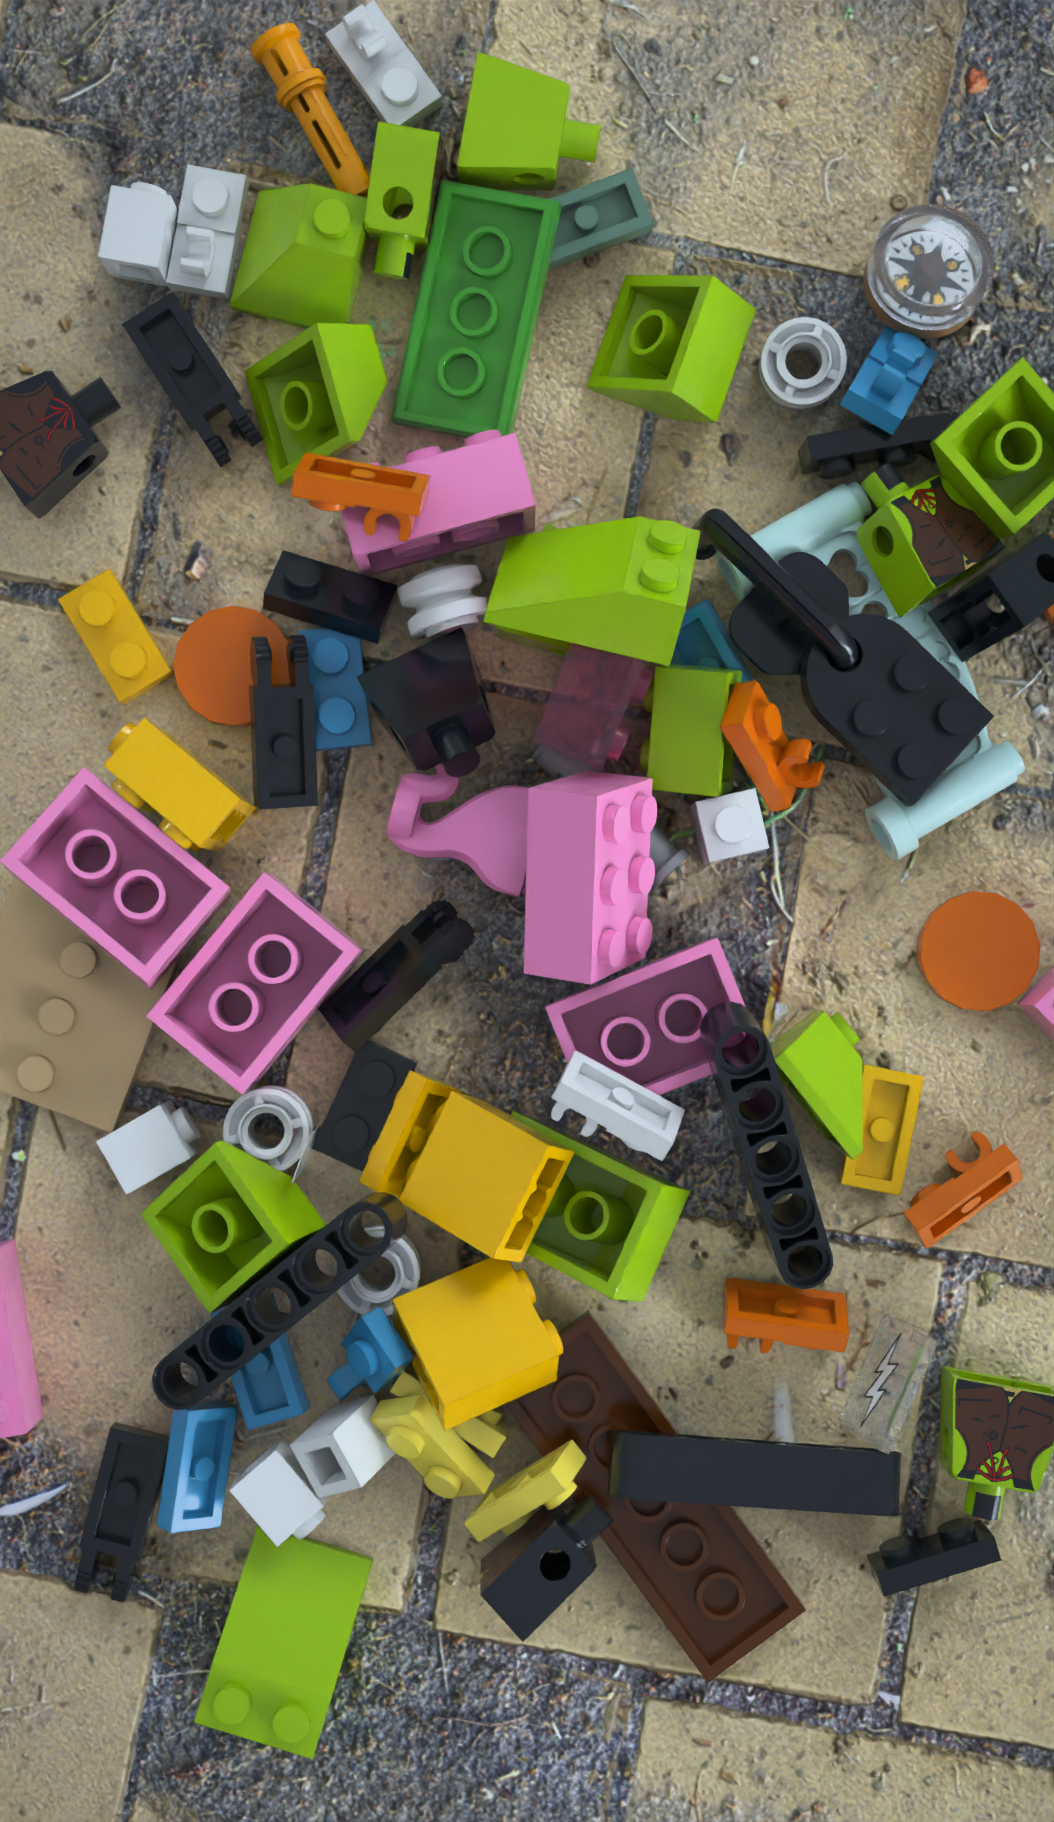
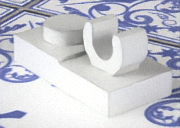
(383, 67)
(207, 231)
(619, 1104)

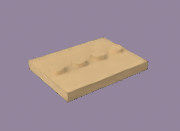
(68, 1015)

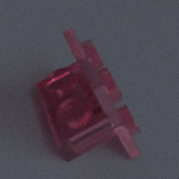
(590, 704)

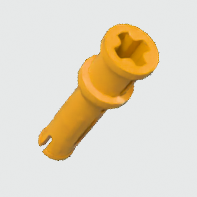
(302, 92)

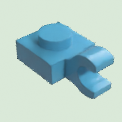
(373, 1354)

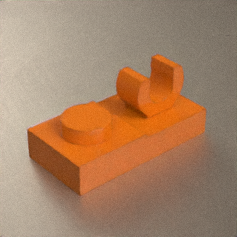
(343, 483)
(764, 750)
(943, 1208)
(785, 1315)

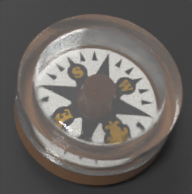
(928, 271)

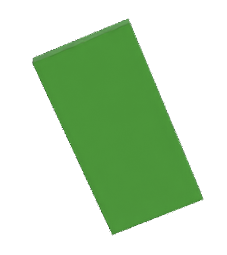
(475, 310)

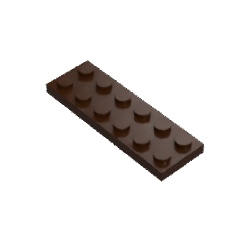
(686, 1558)

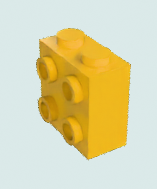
(167, 777)
(485, 1177)
(477, 1340)

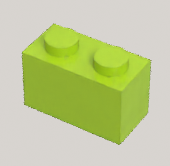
(685, 739)

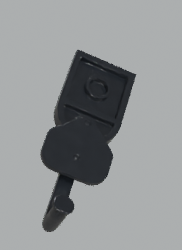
(897, 702)

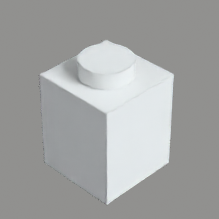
(138, 233)
(729, 826)
(150, 1145)
(342, 1448)
(279, 1494)

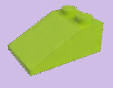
(599, 585)
(606, 1219)
(284, 1642)

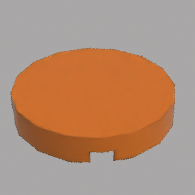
(215, 662)
(978, 951)

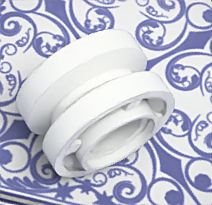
(822, 343)
(443, 601)
(287, 1106)
(366, 1296)

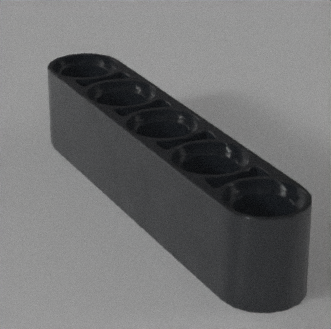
(756, 1123)
(256, 1315)
(753, 1473)

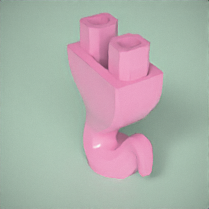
(482, 832)

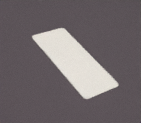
(305, 1154)

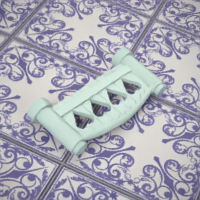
(983, 767)

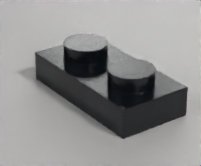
(330, 597)
(363, 1104)
(953, 1550)

